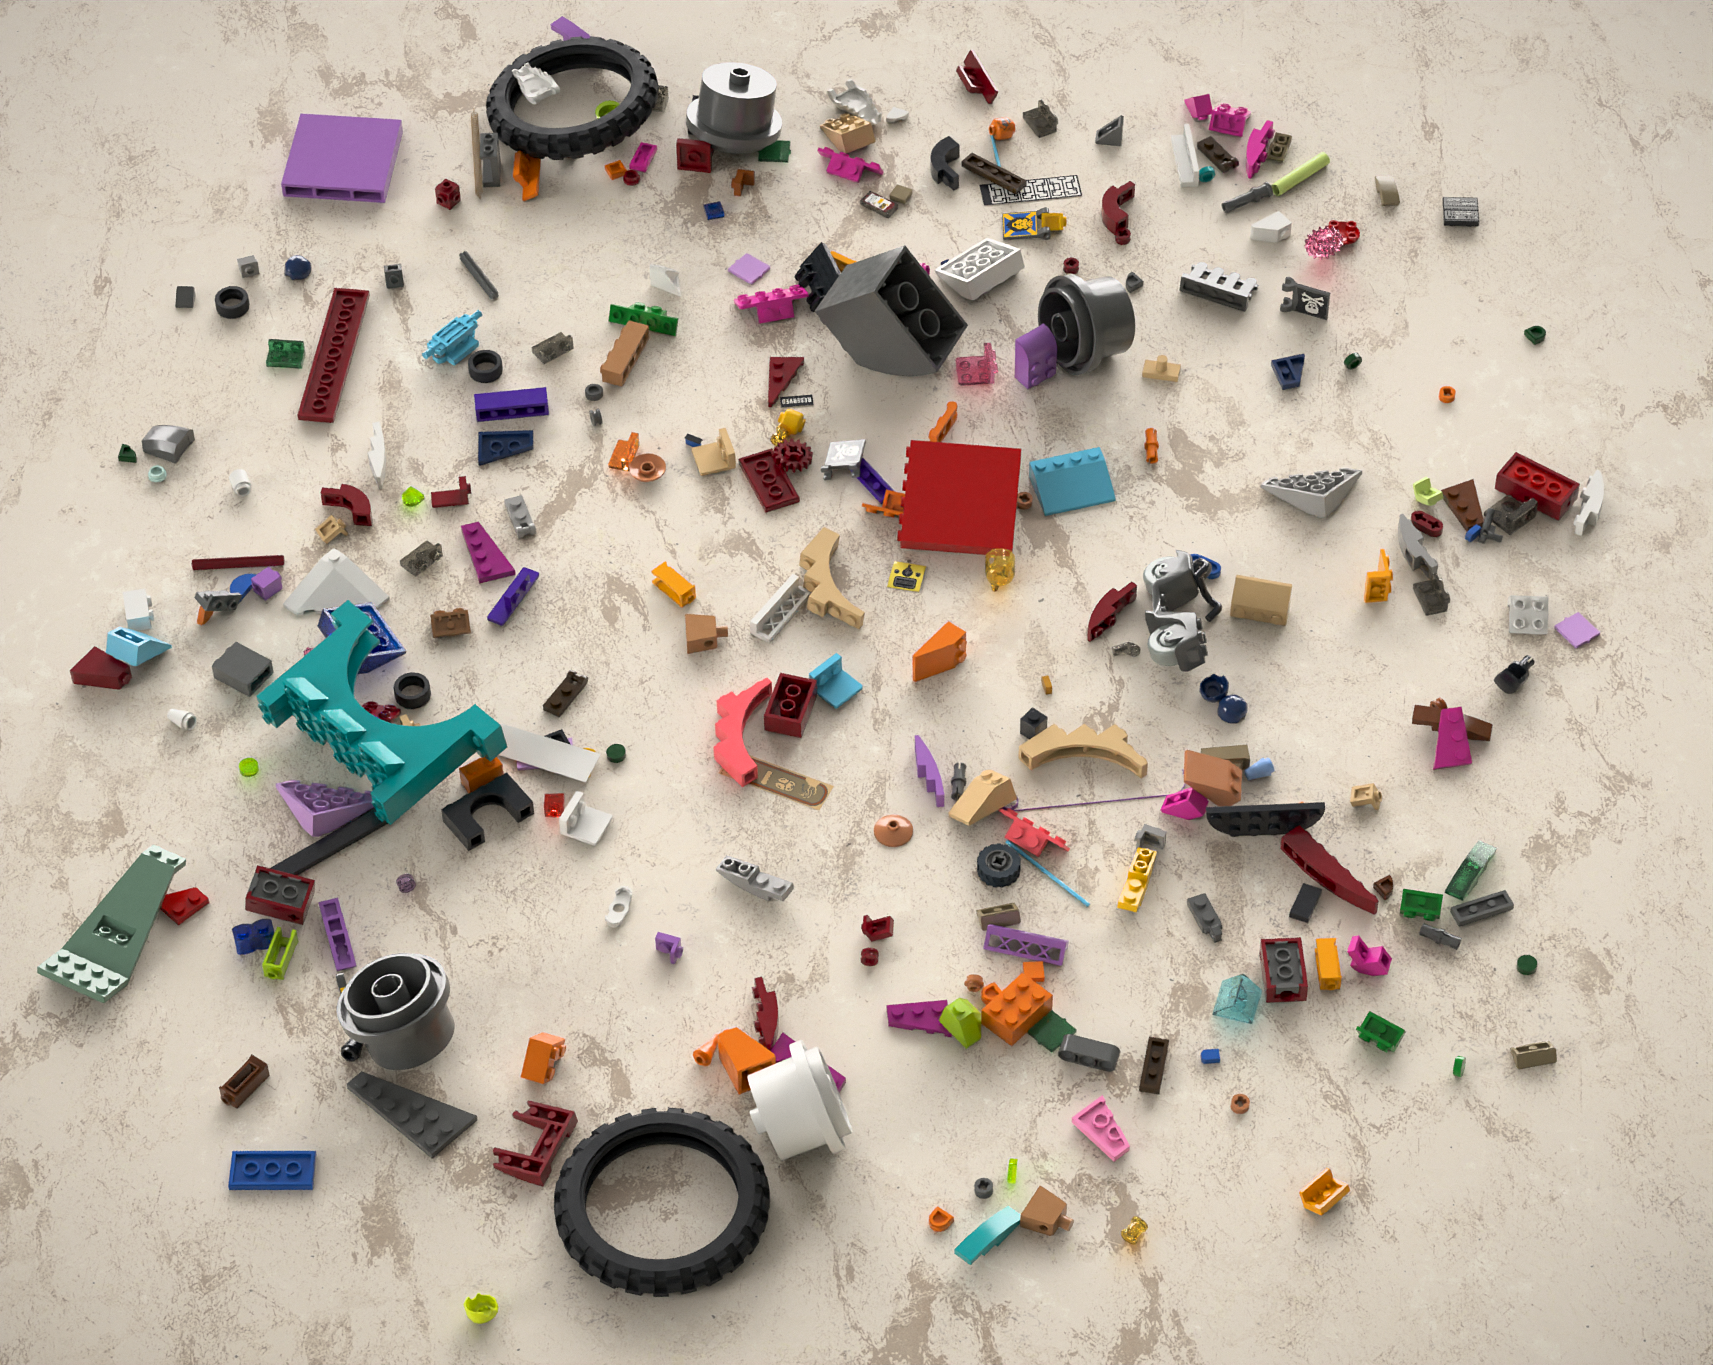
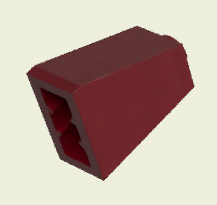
(101, 670)

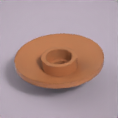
(647, 467)
(893, 830)

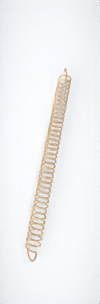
(473, 145)

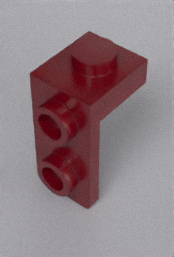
(452, 497)

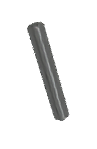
(478, 274)

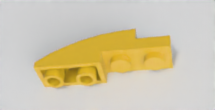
(1137, 880)

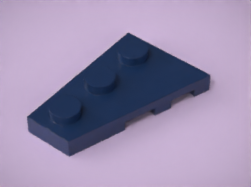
(503, 444)

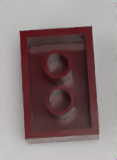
(790, 705)

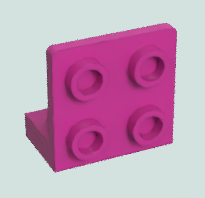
(1229, 119)

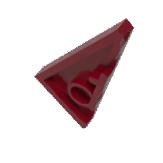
(780, 375)

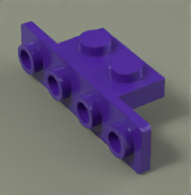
(513, 596)

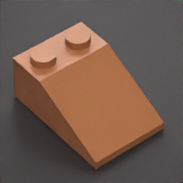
(1213, 778)

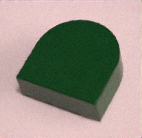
(1535, 334)

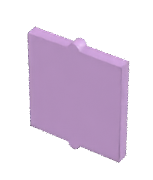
(749, 268)
(1577, 630)

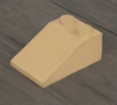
(982, 797)

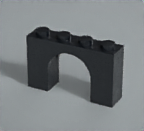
(501, 792)

